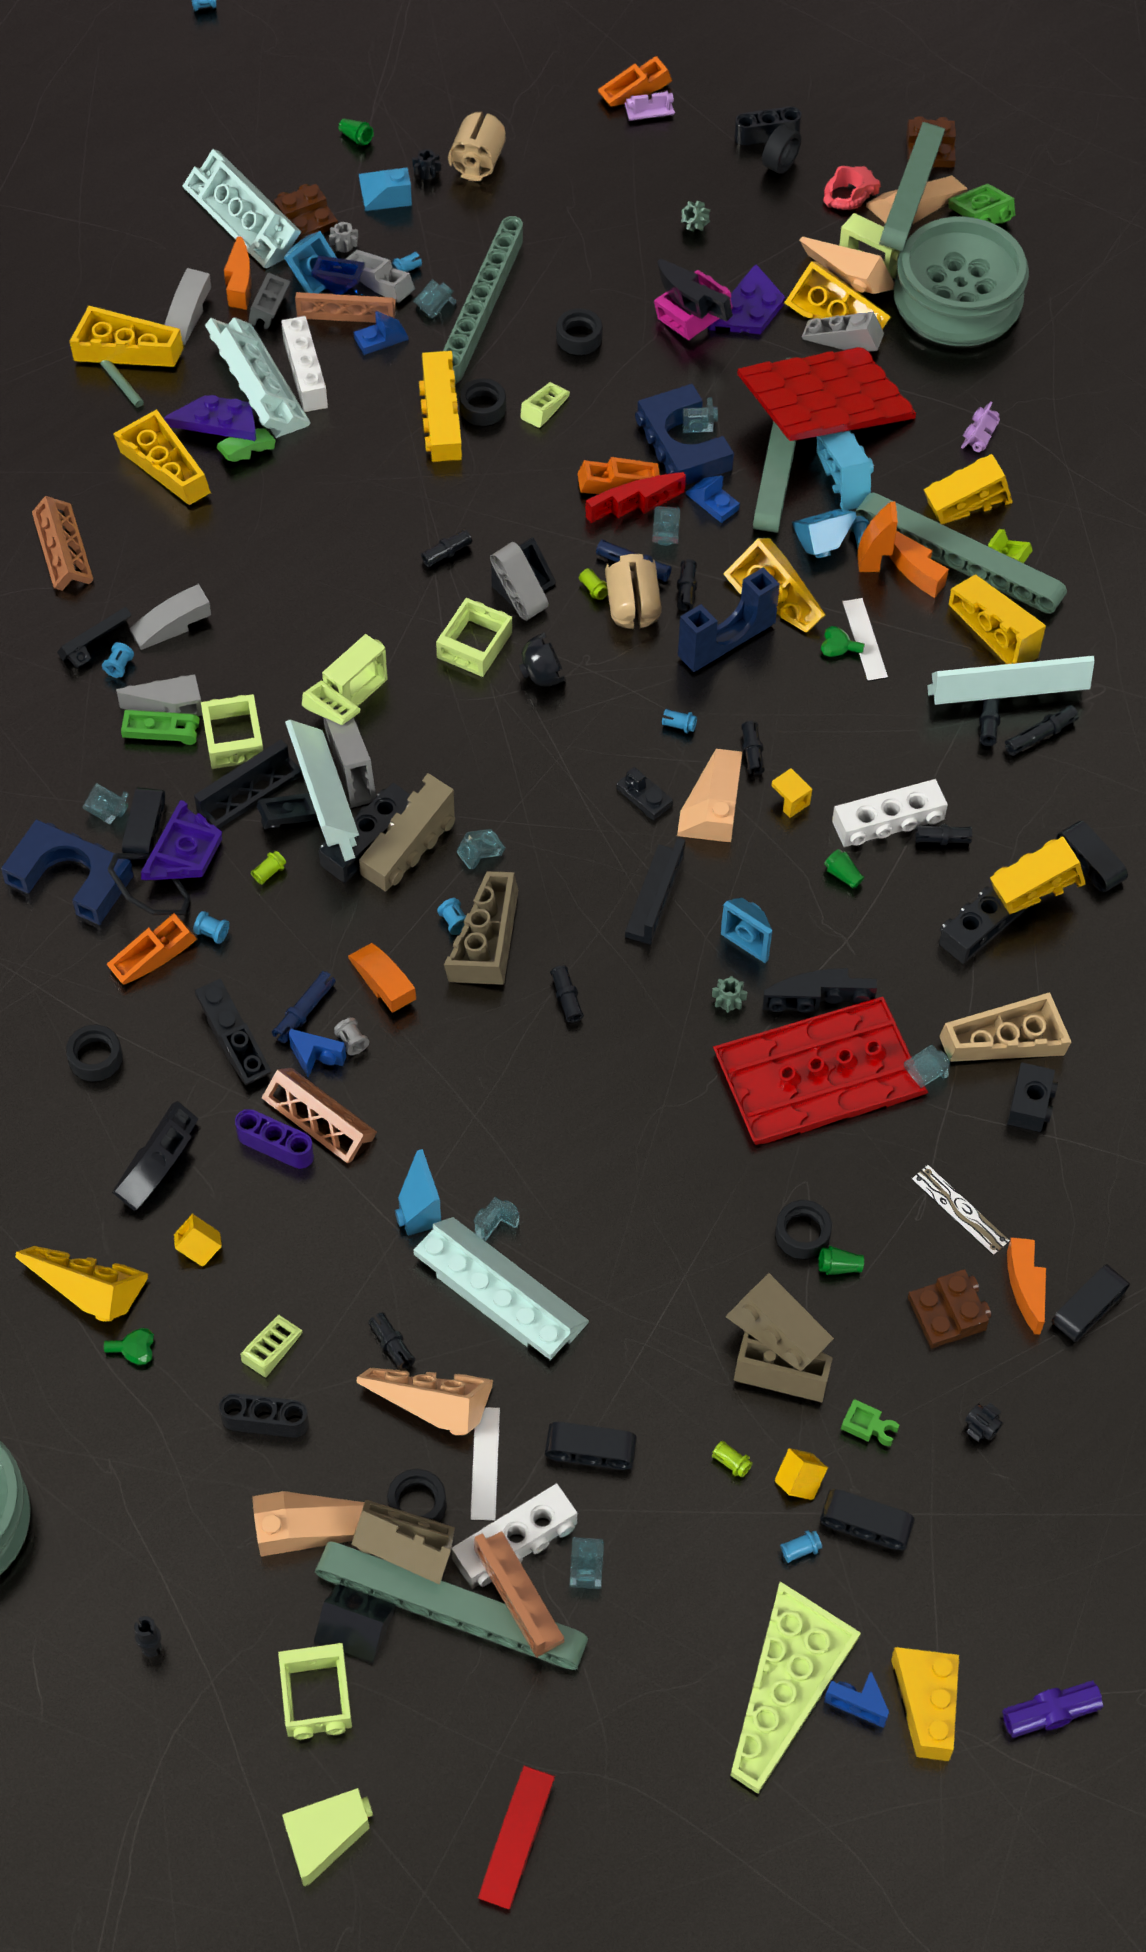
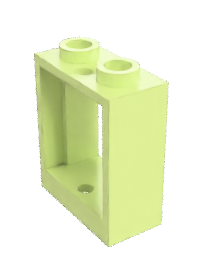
(862, 229)
(468, 657)
(358, 670)
(224, 753)
(307, 1660)

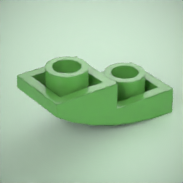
(237, 449)

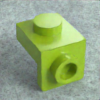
(1015, 549)

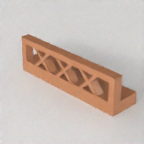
(343, 307)
(56, 541)
(325, 1106)
(518, 1593)

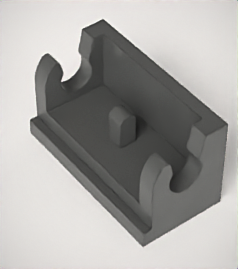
(268, 299)

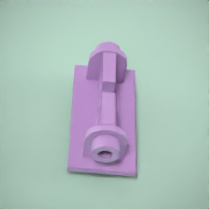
(640, 107)
(983, 420)

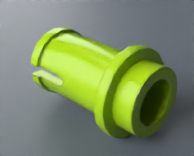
(597, 588)
(268, 867)
(732, 1459)

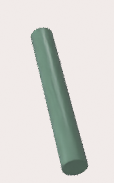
(122, 383)

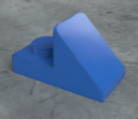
(383, 334)
(713, 498)
(313, 1047)
(866, 1705)

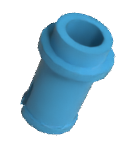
(405, 264)
(858, 527)
(681, 720)
(801, 1546)

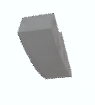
(382, 277)
(188, 302)
(171, 617)

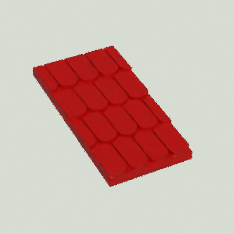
(826, 393)
(818, 1070)

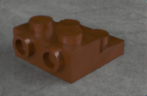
(946, 152)
(306, 210)
(950, 1308)

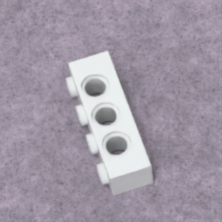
(304, 364)
(877, 809)
(549, 1504)

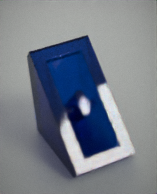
(337, 274)

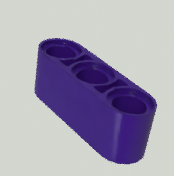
(281, 1149)

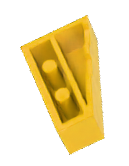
(968, 490)
(1038, 875)
(929, 1696)

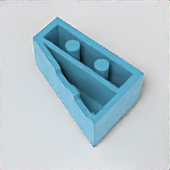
(848, 466)

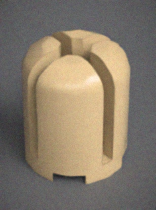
(477, 146)
(621, 578)

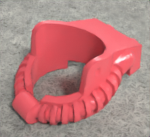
(856, 176)

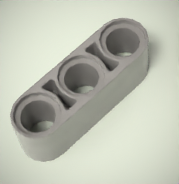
(519, 581)

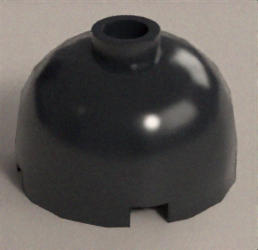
(541, 662)

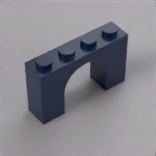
(696, 461)
(705, 641)
(48, 845)

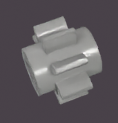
(343, 237)

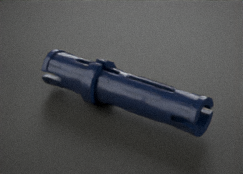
(614, 552)
(296, 1015)

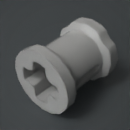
(351, 1036)

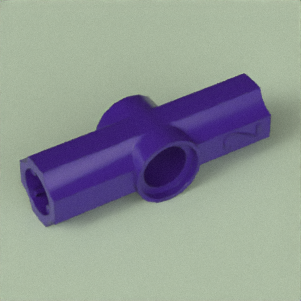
(1052, 1709)

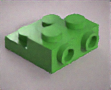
(984, 204)

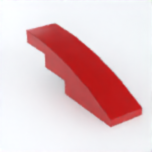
(639, 494)
(516, 1837)

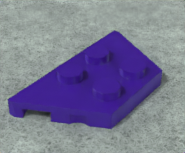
(753, 304)
(216, 417)
(183, 847)

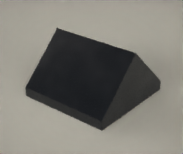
(537, 564)
(354, 1621)

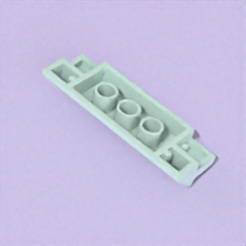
(242, 209)
(258, 376)
(1011, 680)
(324, 787)
(499, 1288)

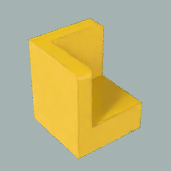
(794, 791)
(197, 1240)
(801, 1474)

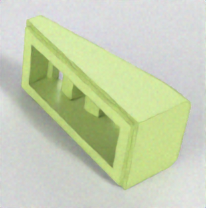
(542, 406)
(317, 700)
(265, 1366)

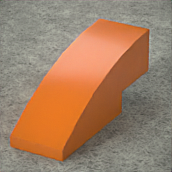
(636, 82)
(238, 276)
(600, 477)
(878, 539)
(916, 564)
(152, 950)
(383, 977)
(1027, 1282)

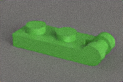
(160, 726)

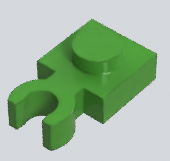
(865, 1421)

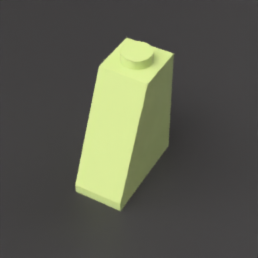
(326, 1831)

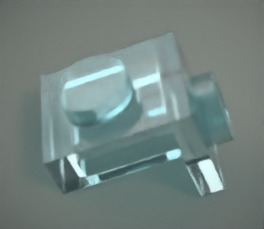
(434, 297)
(700, 419)
(666, 525)
(105, 803)
(479, 845)
(928, 1066)
(488, 1219)
(586, 1563)

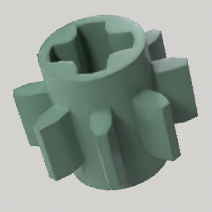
(695, 215)
(729, 994)

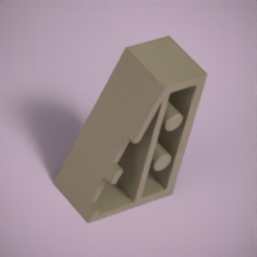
(780, 1323)
(765, 1369)
(404, 1539)

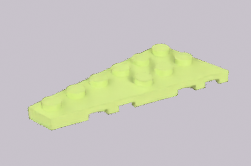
(795, 1668)

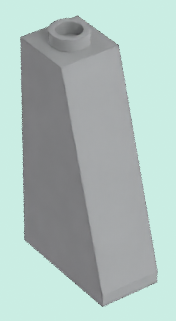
(352, 761)

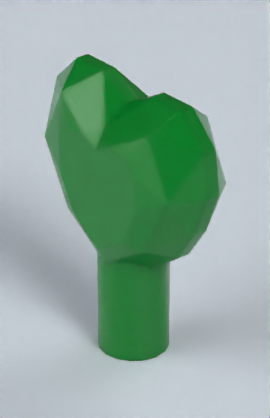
(838, 642)
(134, 1346)

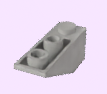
(846, 331)
(168, 695)

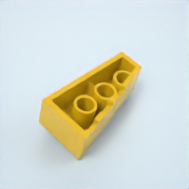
(124, 340)
(440, 407)
(160, 453)
(998, 620)

